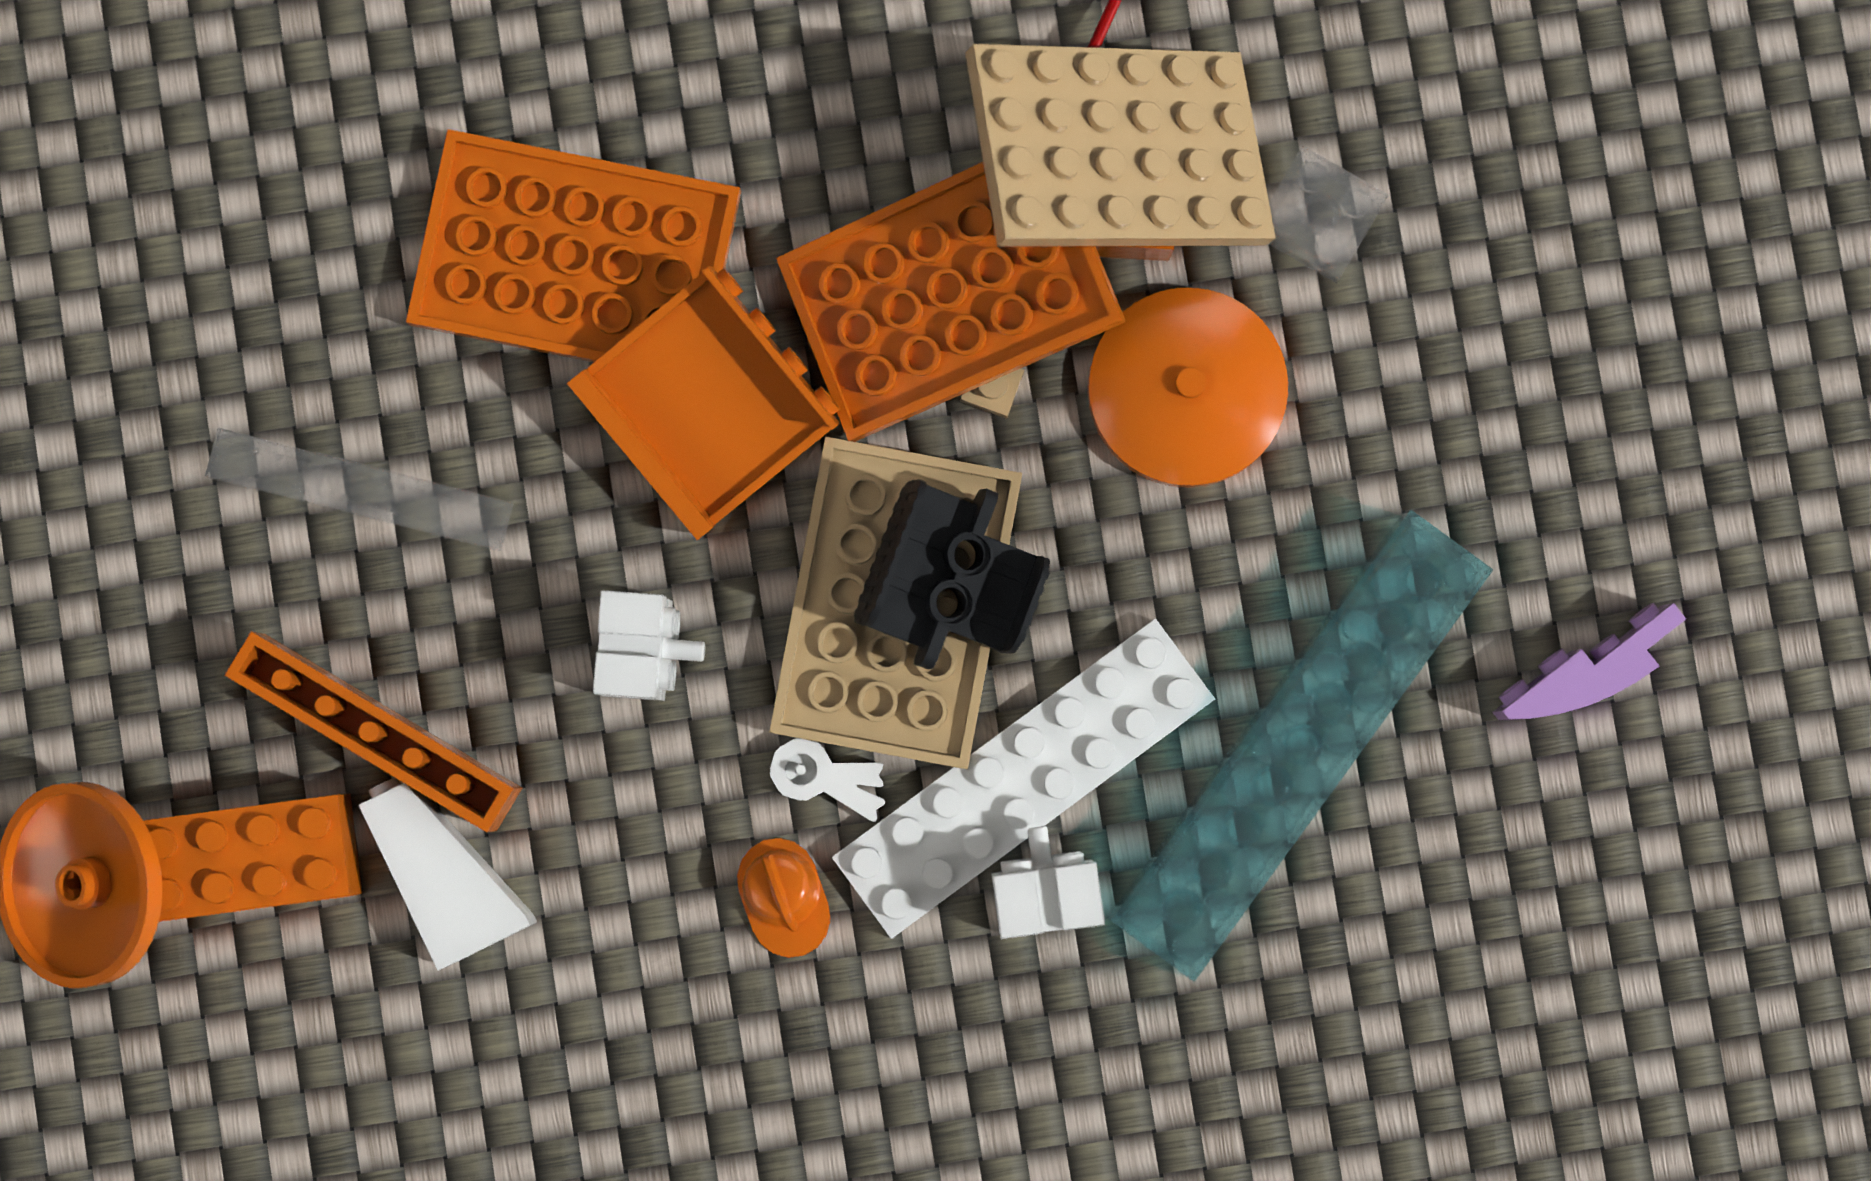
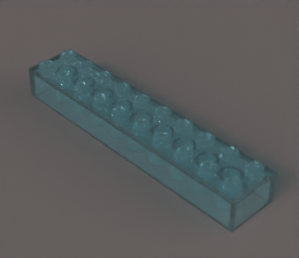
(1300, 744)

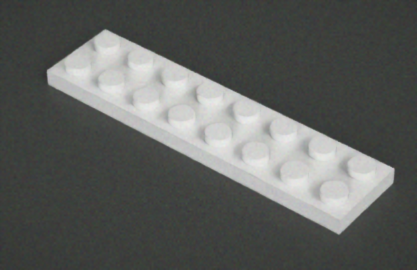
(1023, 778)

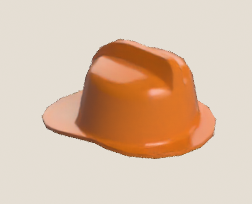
(783, 897)

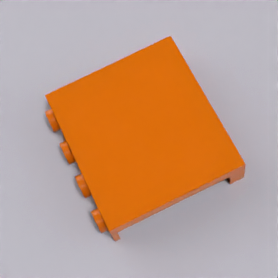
(705, 401)

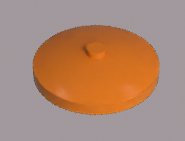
(1188, 387)
(79, 884)

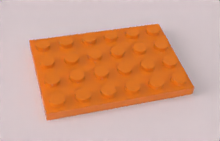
(560, 245)
(931, 307)

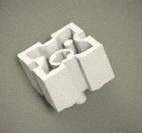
(638, 646)
(1046, 891)

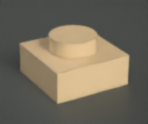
(996, 395)

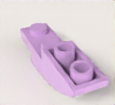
(1576, 681)

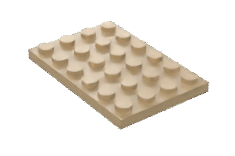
(1118, 147)
(857, 683)

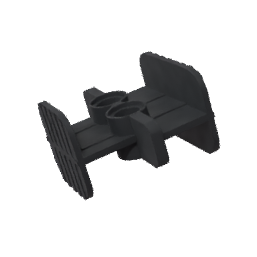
(919, 562)

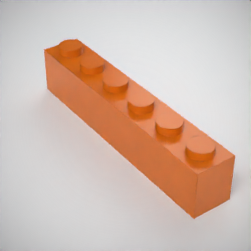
(373, 731)

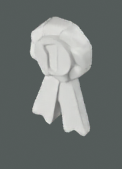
(805, 770)

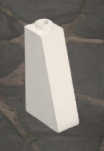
(442, 878)

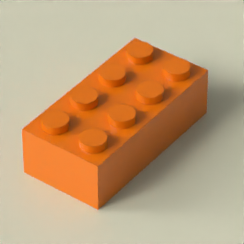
(256, 856)

